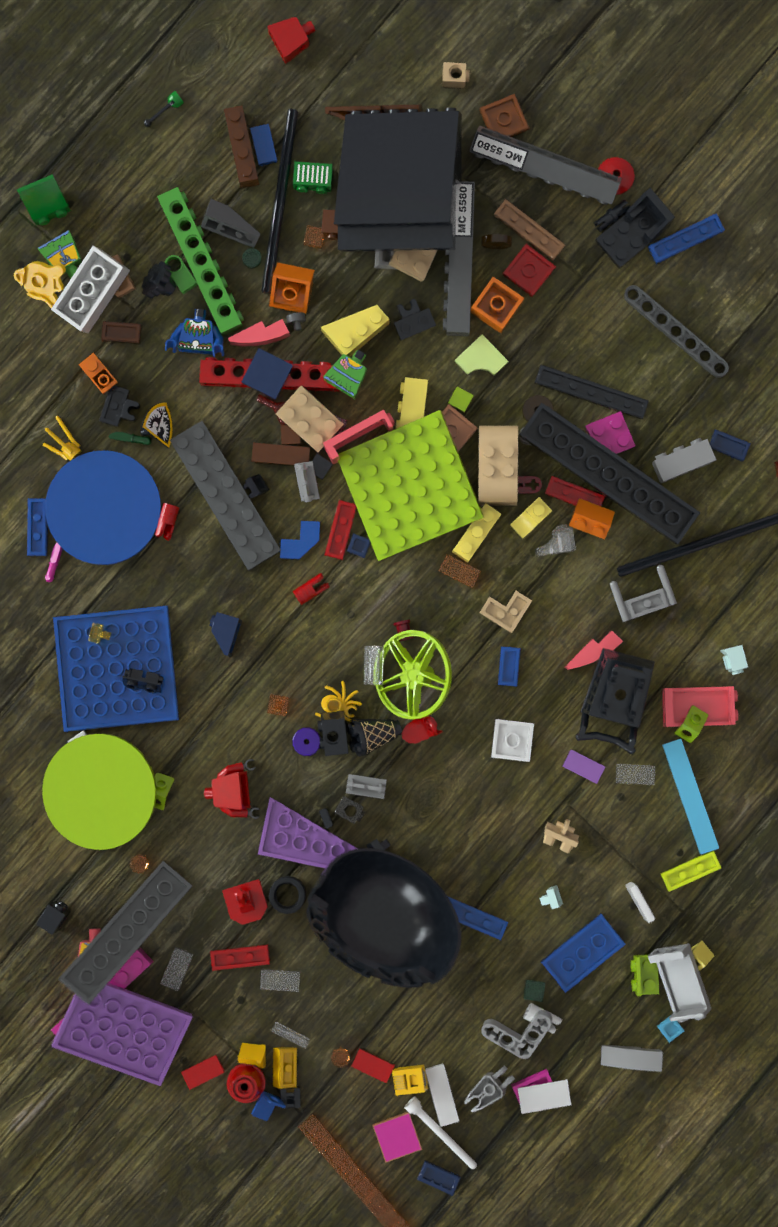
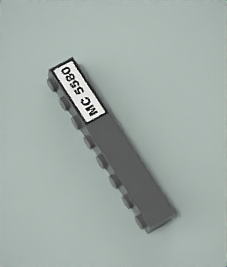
(545, 165)
(460, 265)

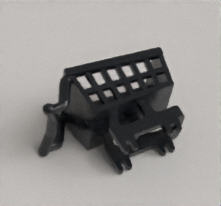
(612, 673)

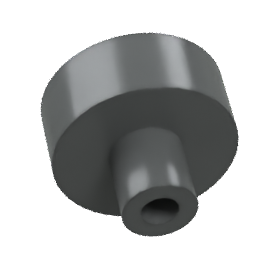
(296, 319)

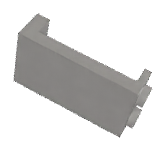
(681, 982)

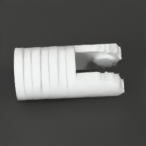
(531, 1012)

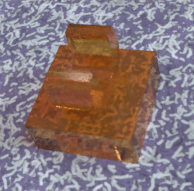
(278, 705)

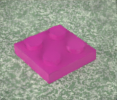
(612, 433)

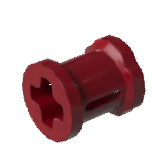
(403, 626)

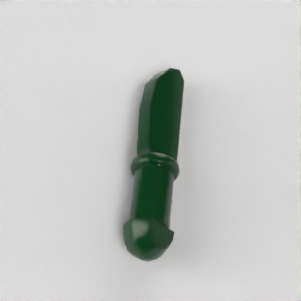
(130, 438)

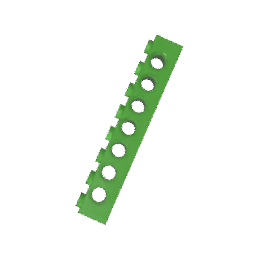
(171, 200)

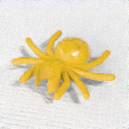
(333, 703)

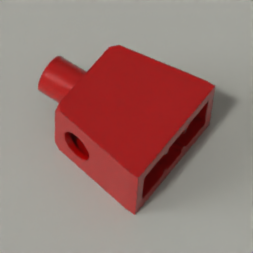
(290, 37)

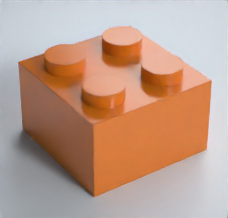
(497, 305)

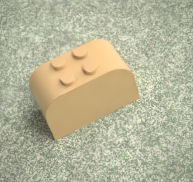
(498, 465)

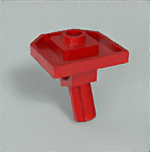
(245, 902)

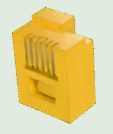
(410, 1080)

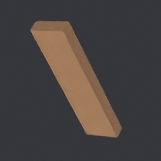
(529, 230)

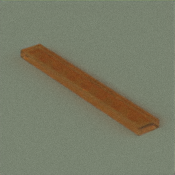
(351, 1173)

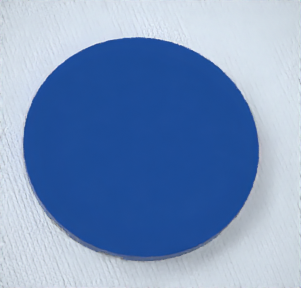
(103, 507)

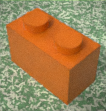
(591, 518)

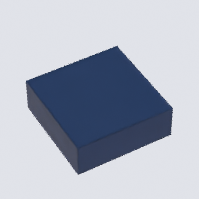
(359, 545)

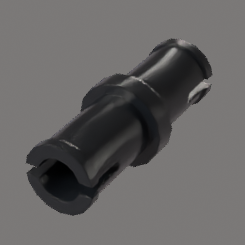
(611, 215)

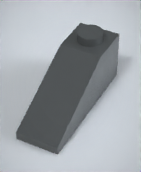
(226, 222)

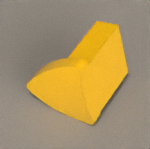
(253, 1054)

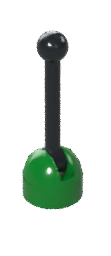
(174, 101)

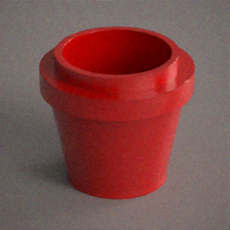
(252, 1077)

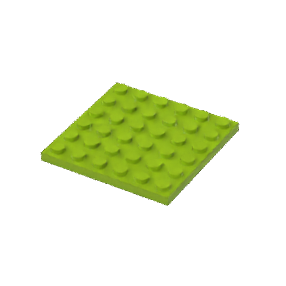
(410, 485)

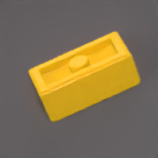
(284, 1067)

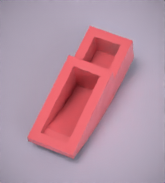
(260, 335)
(592, 650)

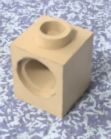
(449, 81)

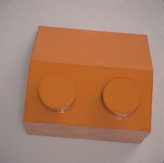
(291, 287)

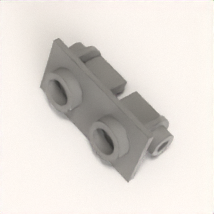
(307, 481)
(366, 786)

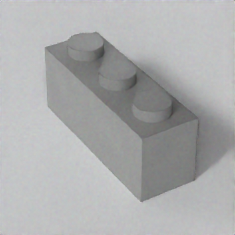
(683, 460)

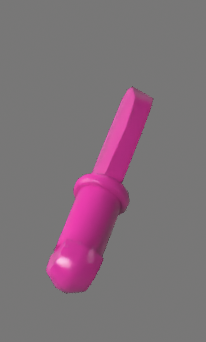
(55, 557)

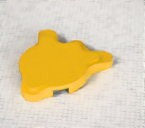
(41, 281)

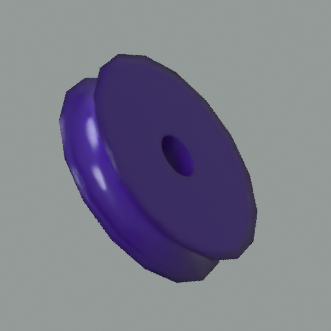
(314, 741)

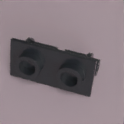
(133, 679)

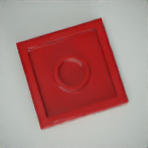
(529, 270)

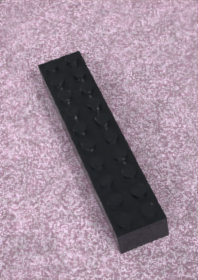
(609, 473)

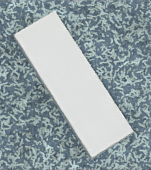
(441, 1095)

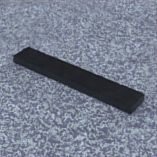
(591, 392)

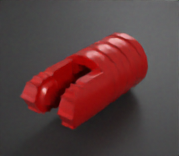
(166, 521)
(307, 592)

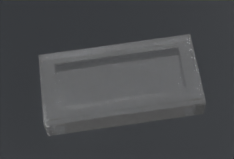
(373, 665)
(635, 774)
(177, 969)
(280, 980)
(290, 1035)

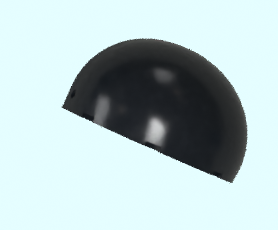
(385, 918)

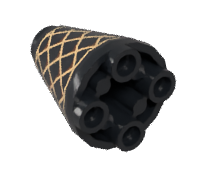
(371, 734)

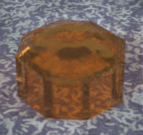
(139, 863)
(340, 1057)

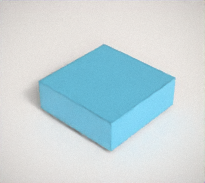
(670, 1029)

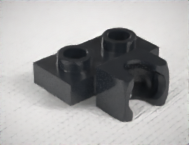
(413, 321)
(117, 407)

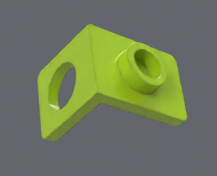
(693, 723)
(163, 786)

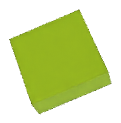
(460, 399)

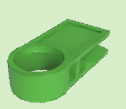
(182, 277)

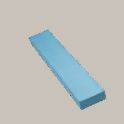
(690, 796)

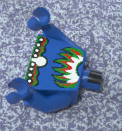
(196, 336)

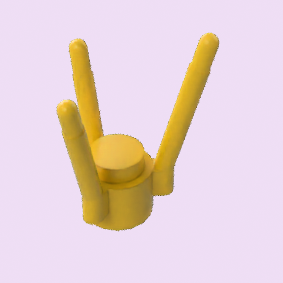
(70, 450)

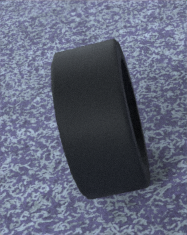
(287, 909)

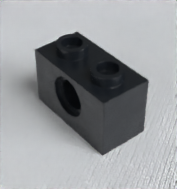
(333, 722)
(53, 917)

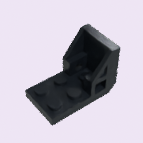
(636, 229)

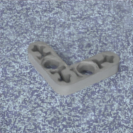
(519, 1041)

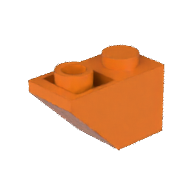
(98, 373)

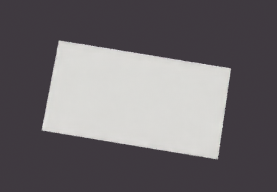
(544, 1096)

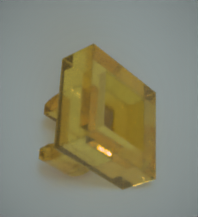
(97, 633)

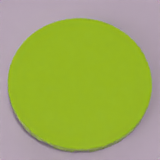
(99, 791)

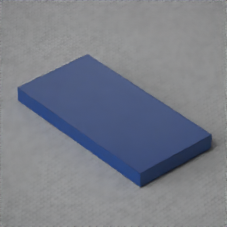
(583, 952)

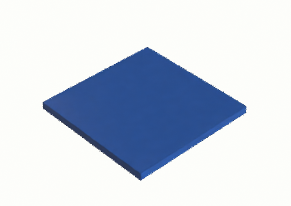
(93, 672)

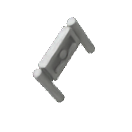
(645, 603)

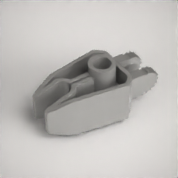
(491, 1087)

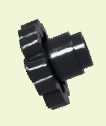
(158, 281)

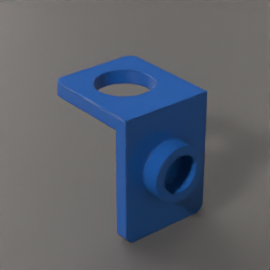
(266, 1105)

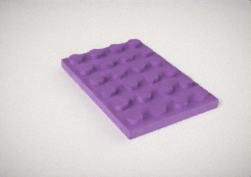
(124, 1032)

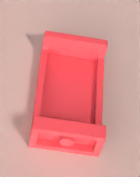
(356, 432)
(715, 701)

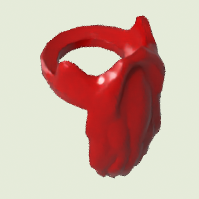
(420, 730)

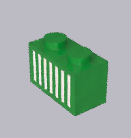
(312, 177)

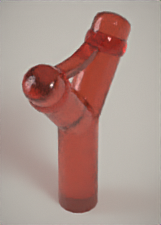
(271, 404)

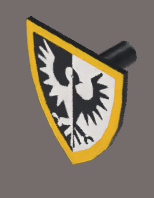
(158, 424)

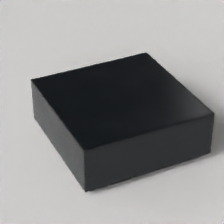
(321, 466)
(326, 818)

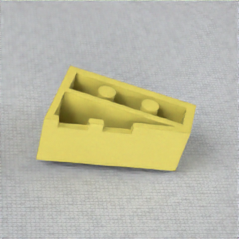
(355, 330)

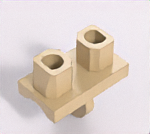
(561, 832)

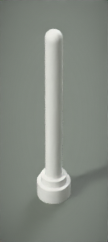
(413, 1106)

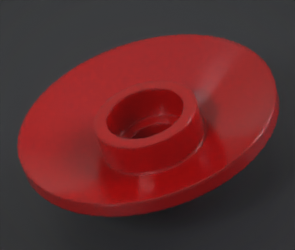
(625, 170)

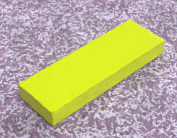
(690, 871)

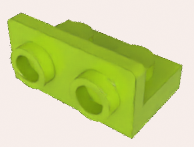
(645, 976)

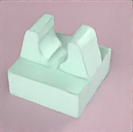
(553, 898)

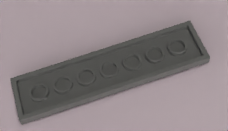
(225, 495)
(125, 933)

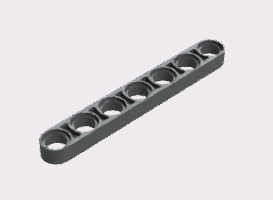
(679, 340)

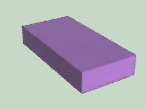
(583, 766)

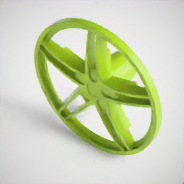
(415, 675)

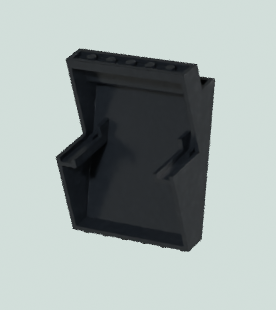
(399, 180)

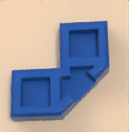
(298, 548)

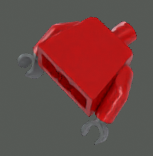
(231, 791)

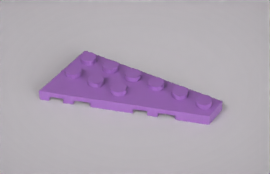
(298, 839)

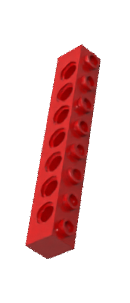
(228, 379)

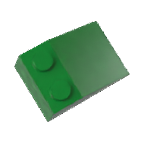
(44, 200)

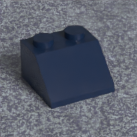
(225, 630)

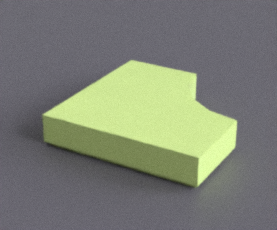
(481, 356)

